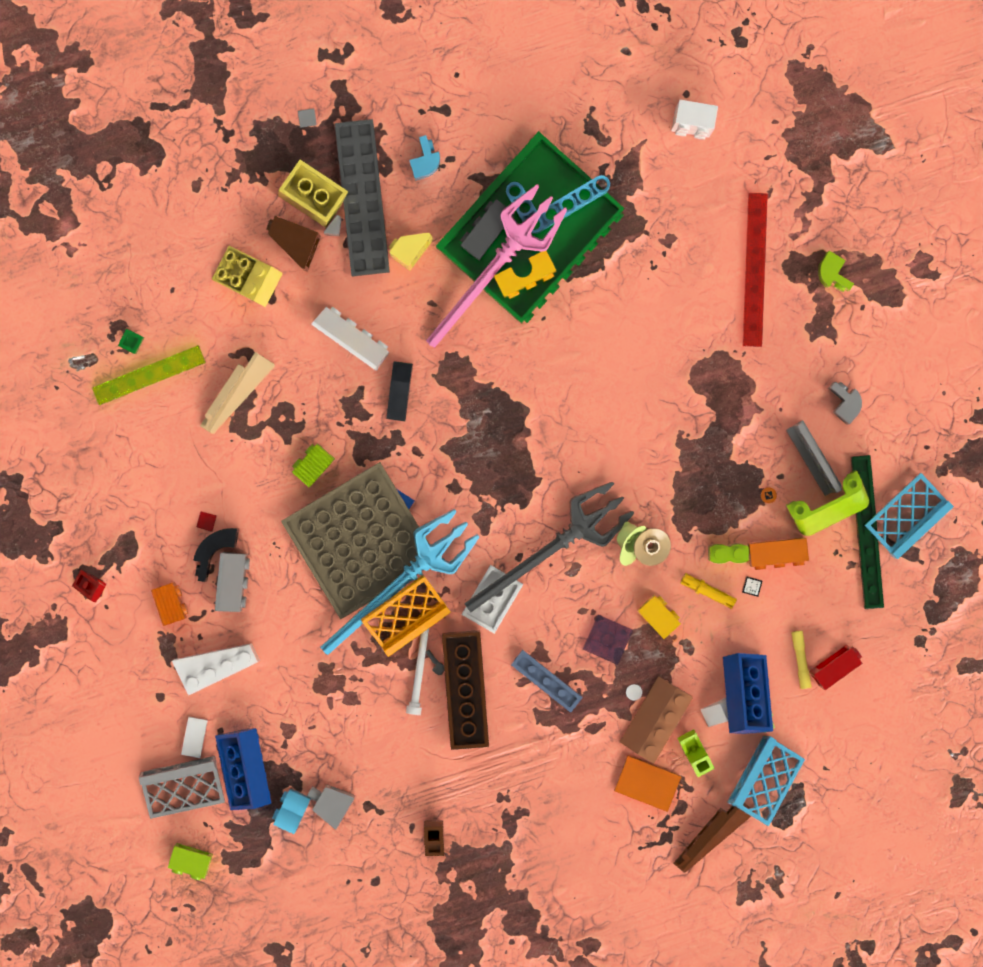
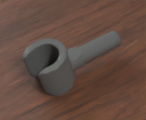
(439, 667)

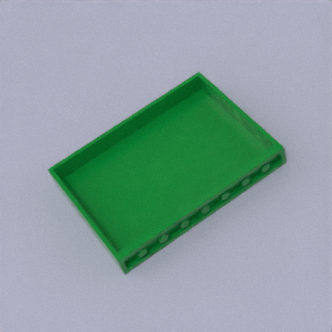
(557, 176)

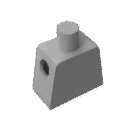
(331, 804)

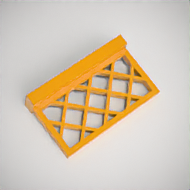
(411, 629)

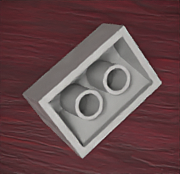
(232, 582)

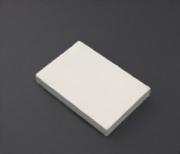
(494, 610)

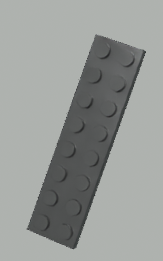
(364, 200)

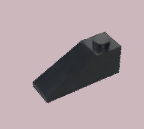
(399, 391)

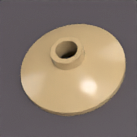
(659, 549)

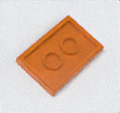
(647, 783)

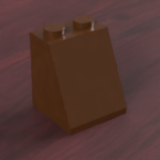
(295, 240)

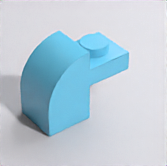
(427, 164)

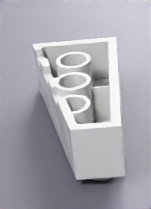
(210, 667)

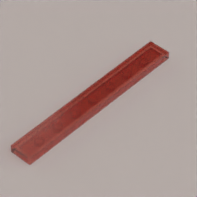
(755, 270)

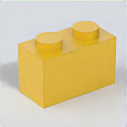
(659, 616)

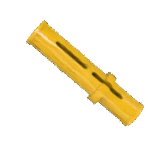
(703, 588)

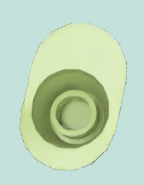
(626, 540)

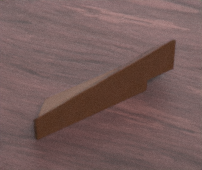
(712, 834)

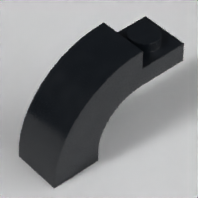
(209, 546)

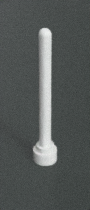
(414, 706)

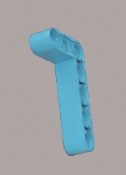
(557, 205)

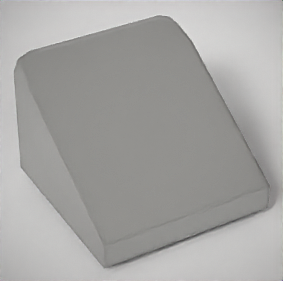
(334, 227)

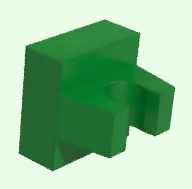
(131, 341)

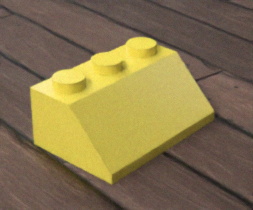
(312, 193)
(410, 248)

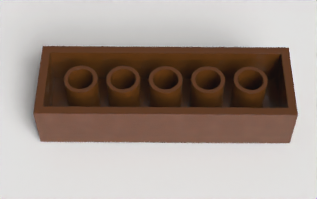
(465, 689)

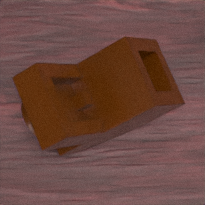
(434, 838)

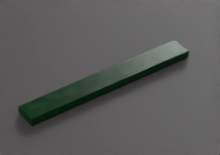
(867, 542)

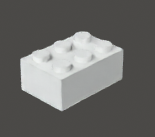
(694, 119)

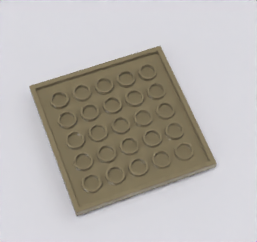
(355, 538)

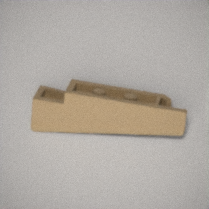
(236, 390)

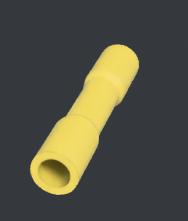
(799, 647)

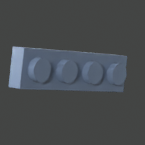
(546, 681)

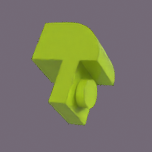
(829, 270)
(695, 753)

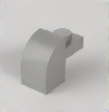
(850, 404)

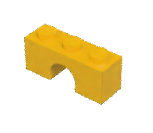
(511, 284)

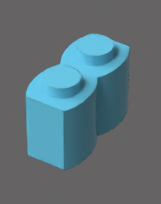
(292, 810)

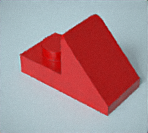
(89, 586)

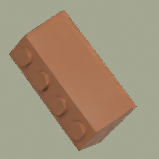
(656, 719)

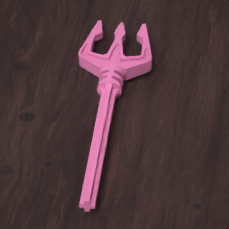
(517, 238)

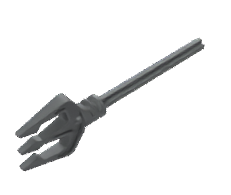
(581, 527)

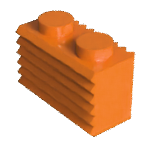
(169, 603)

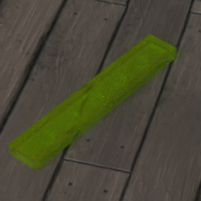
(149, 375)

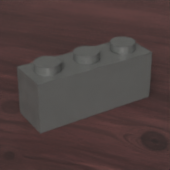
(485, 231)

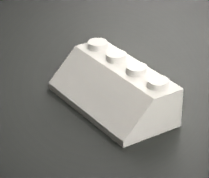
(351, 338)

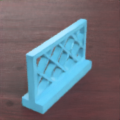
(920, 528)
(751, 774)

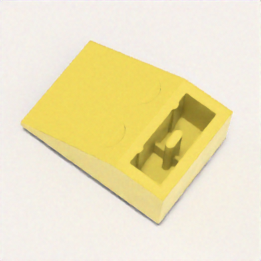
(247, 276)

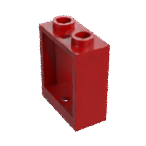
(836, 666)

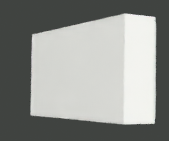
(194, 737)

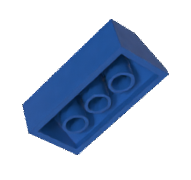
(747, 693)
(243, 769)

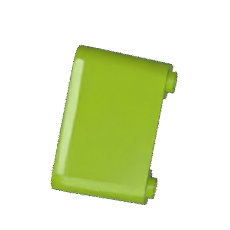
(813, 521)

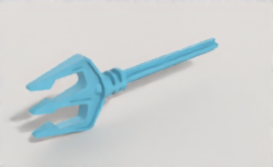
(428, 557)

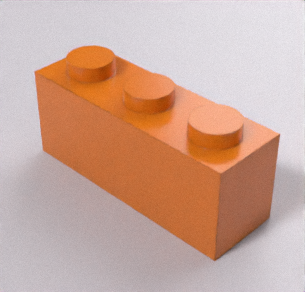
(778, 553)

